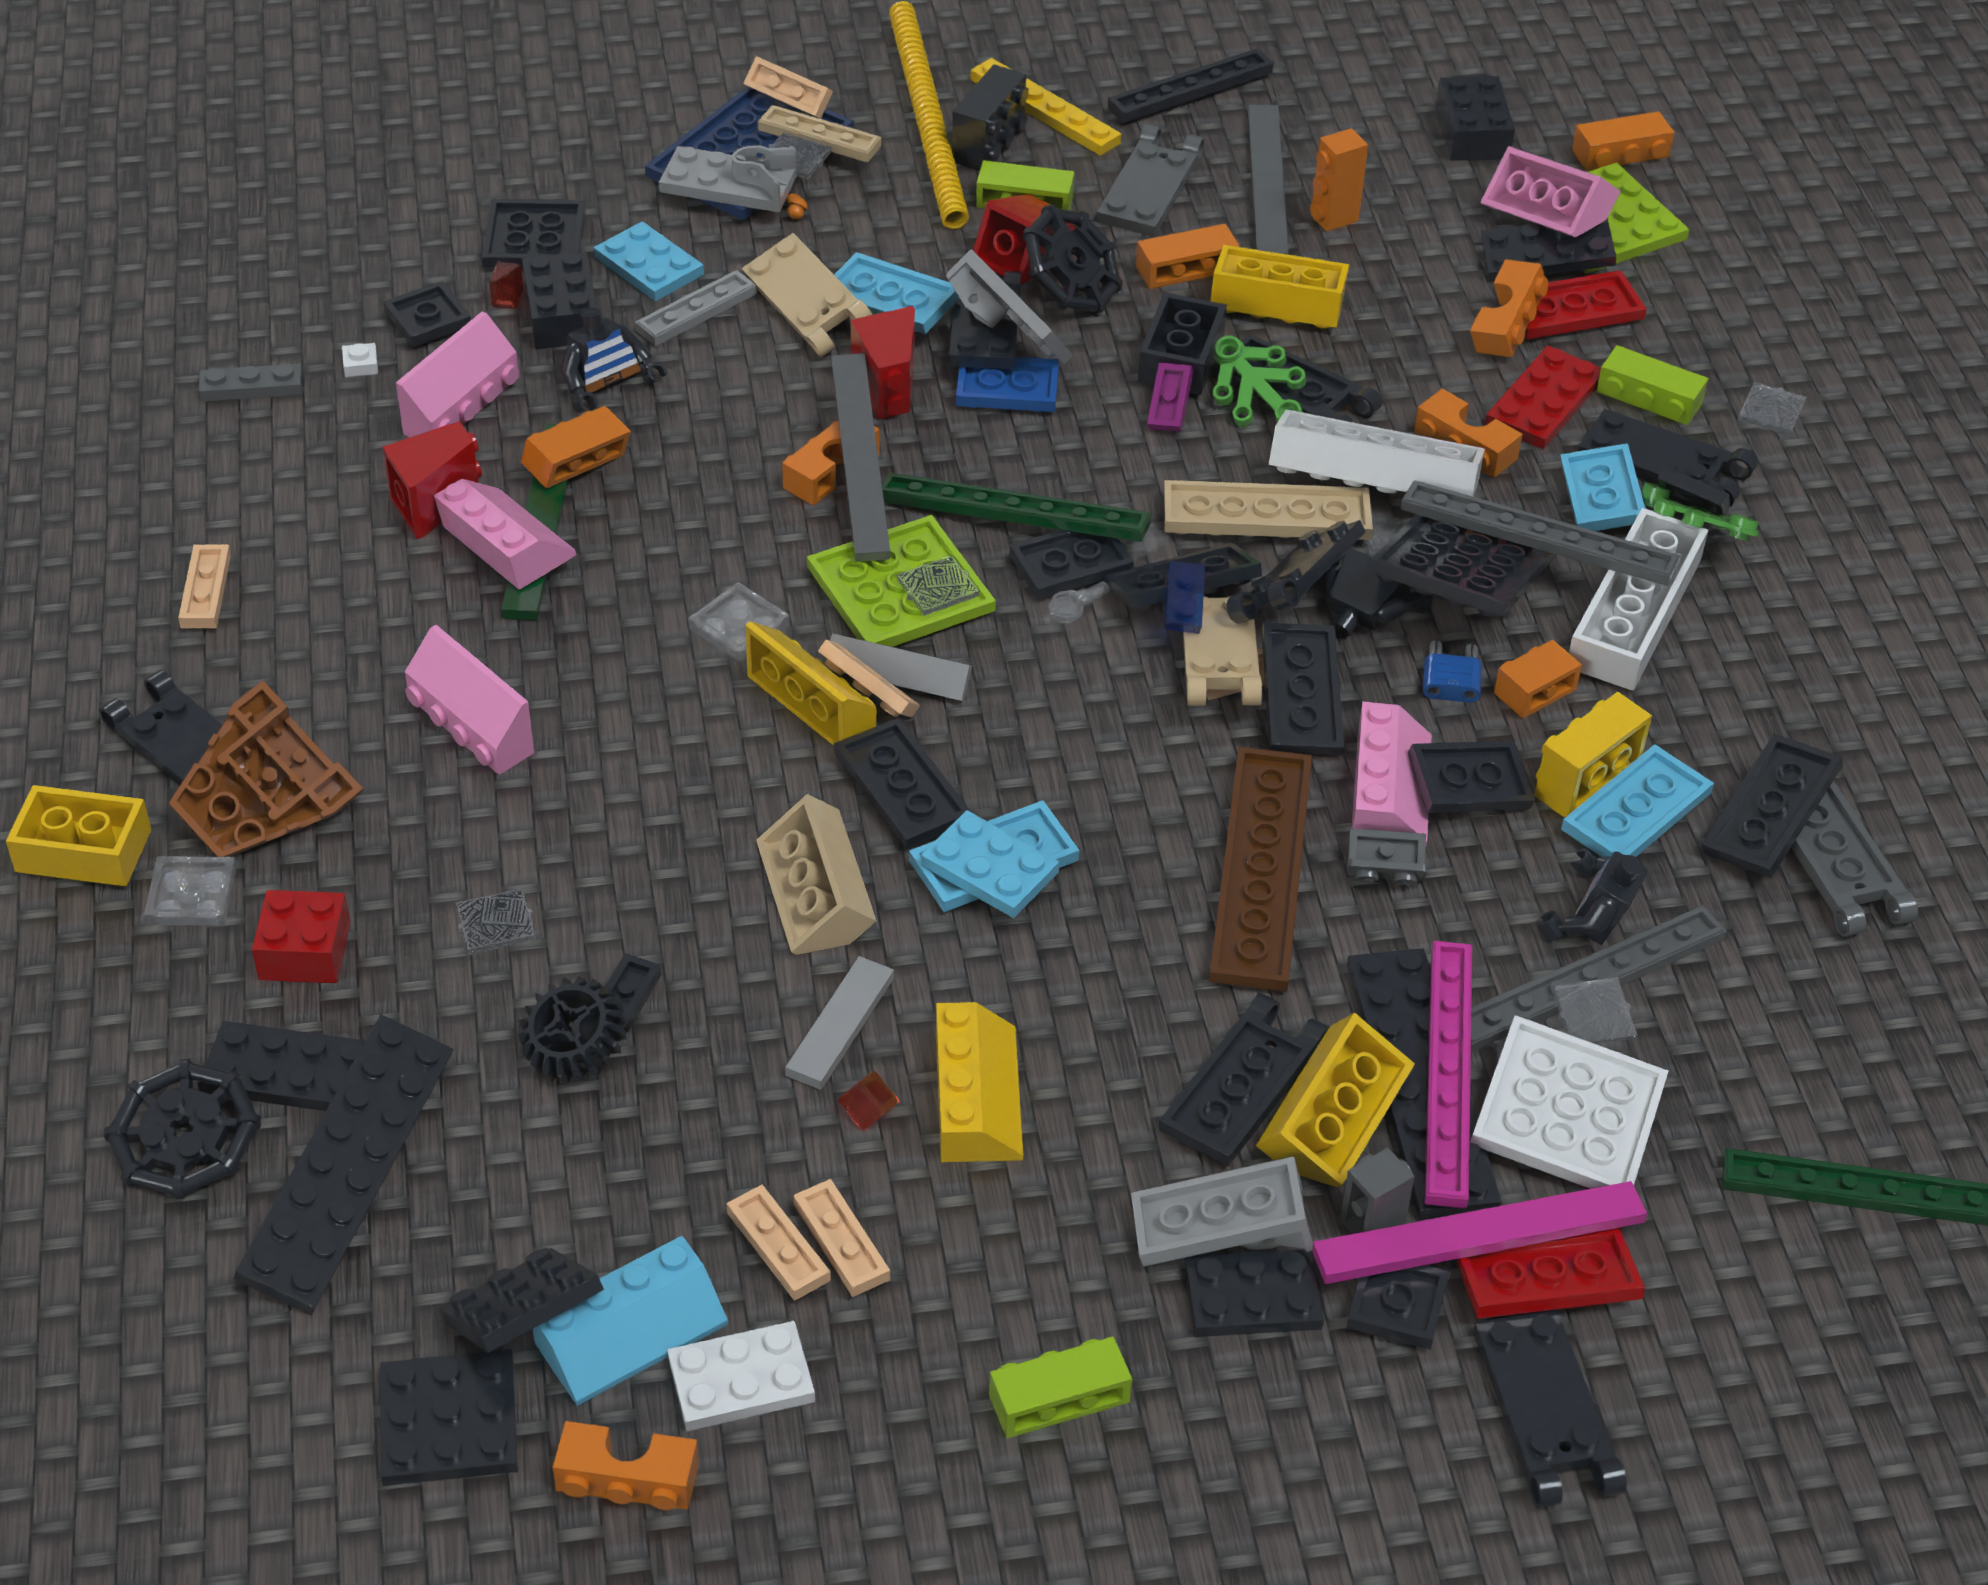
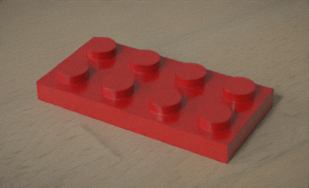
(1586, 304)
(1546, 396)
(1552, 1275)

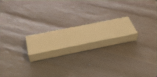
(840, 138)

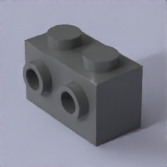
(1377, 1193)

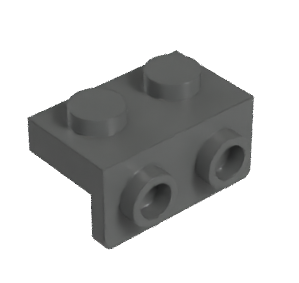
(1386, 856)

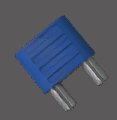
(1452, 675)

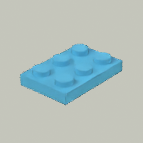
(648, 261)
(1602, 487)
(990, 863)

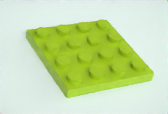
(1637, 218)
(873, 598)

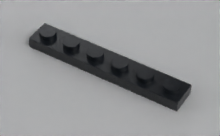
(1189, 85)

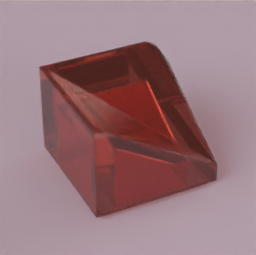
(506, 285)
(868, 1100)

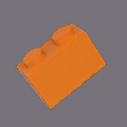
(1537, 678)

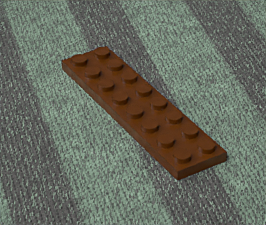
(1261, 870)

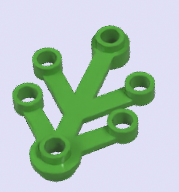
(1253, 378)
(1737, 525)

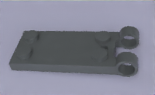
(1149, 183)
(1844, 857)

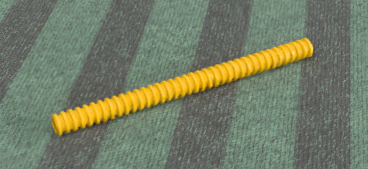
(928, 116)

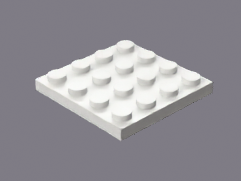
(1569, 1106)

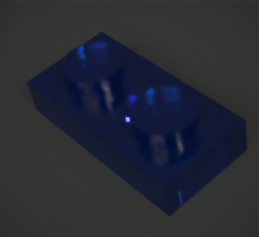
(1184, 597)

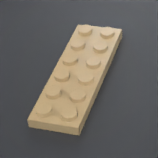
(1262, 508)

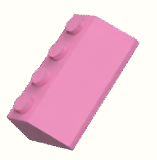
(1549, 193)
(457, 378)
(501, 532)
(469, 702)
(1385, 781)

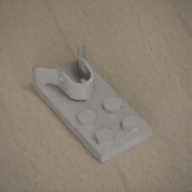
(733, 178)
(993, 299)
(1222, 1213)

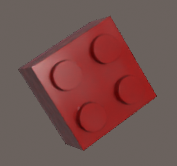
(301, 936)

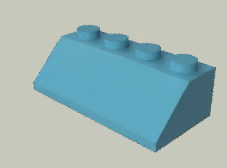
(629, 1325)

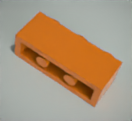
(1622, 140)
(1339, 179)
(1182, 255)
(575, 446)

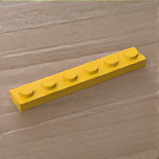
(1062, 115)

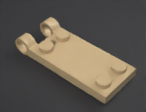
(804, 291)
(1221, 656)

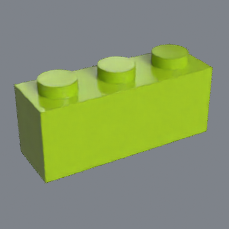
(1008, 180)
(1652, 385)
(1059, 1386)

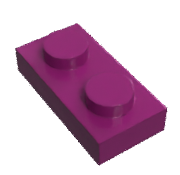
(1170, 397)

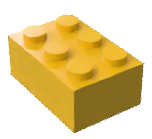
(1591, 753)
(79, 835)

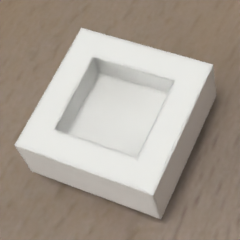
(360, 359)

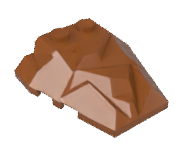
(260, 779)

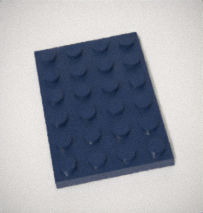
(730, 129)

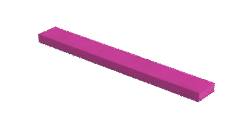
(1449, 1075)
(1478, 1232)

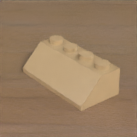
(815, 878)

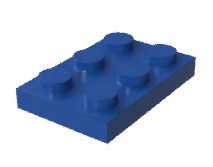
(1026, 387)

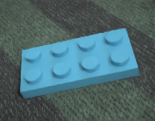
(893, 287)
(1637, 805)
(1030, 824)

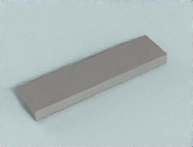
(695, 308)
(910, 668)
(839, 1023)

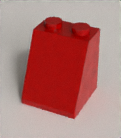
(1001, 233)
(889, 358)
(424, 467)

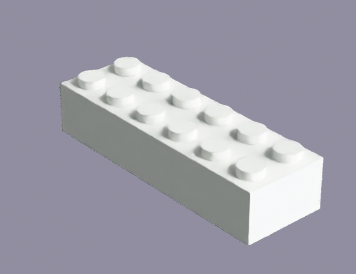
(1371, 455)
(1631, 612)

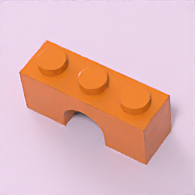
(1519, 291)
(1445, 419)
(812, 469)
(658, 1478)

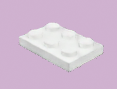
(740, 1375)

